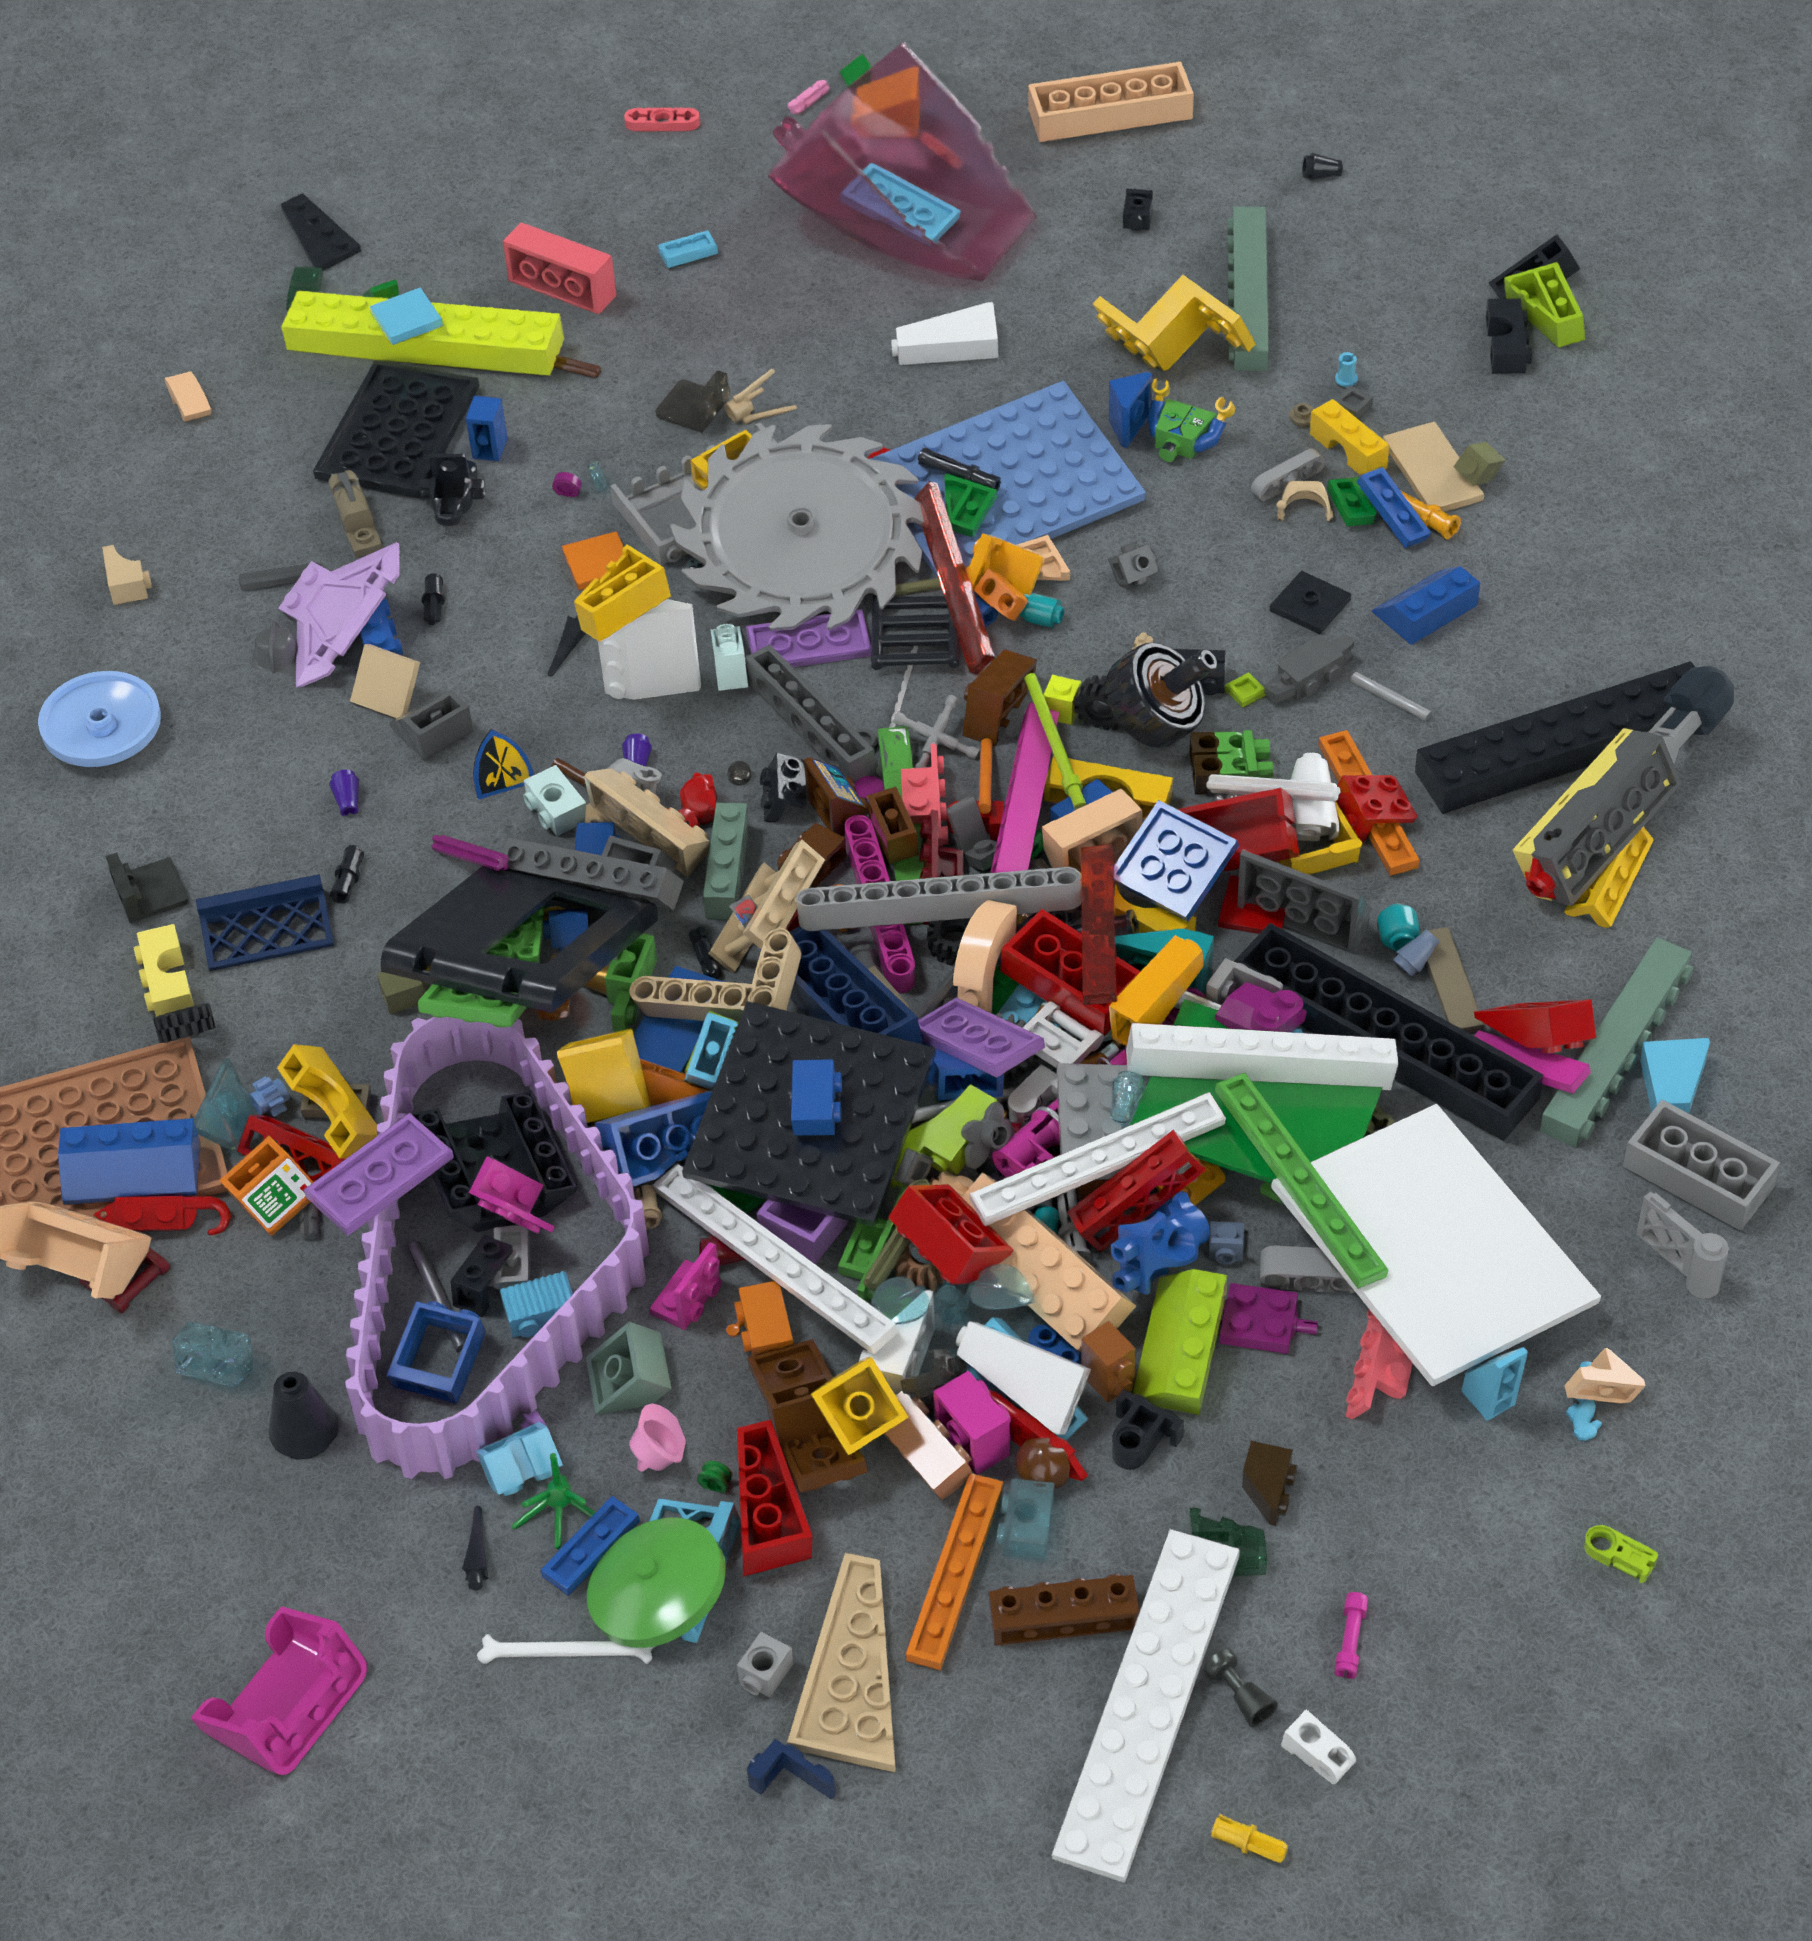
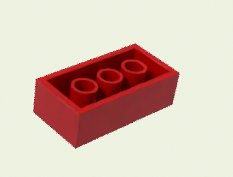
(1049, 963)

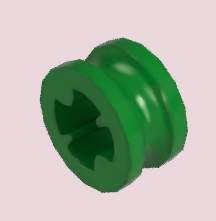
(715, 1476)

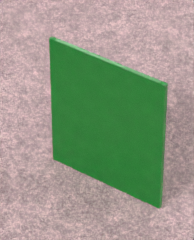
(1315, 1115)

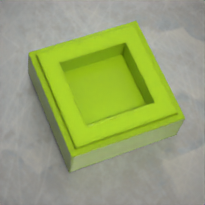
(1245, 689)

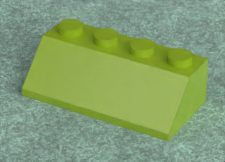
(1181, 1340)

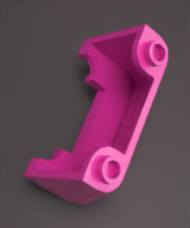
(291, 1695)

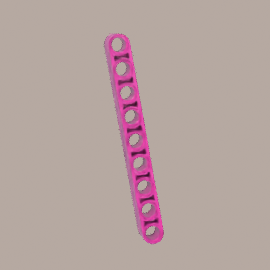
(1023, 795)

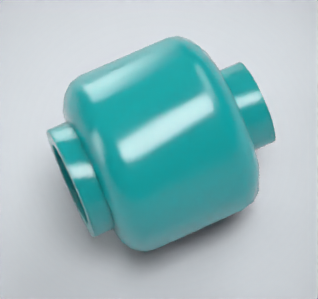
(1398, 926)

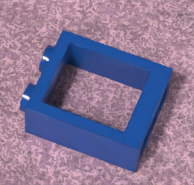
(426, 1383)

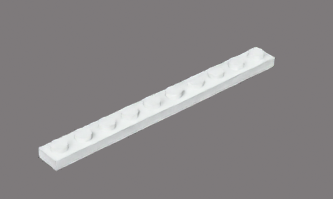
(777, 1260)

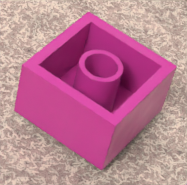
(974, 1421)

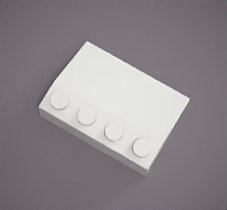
(652, 654)

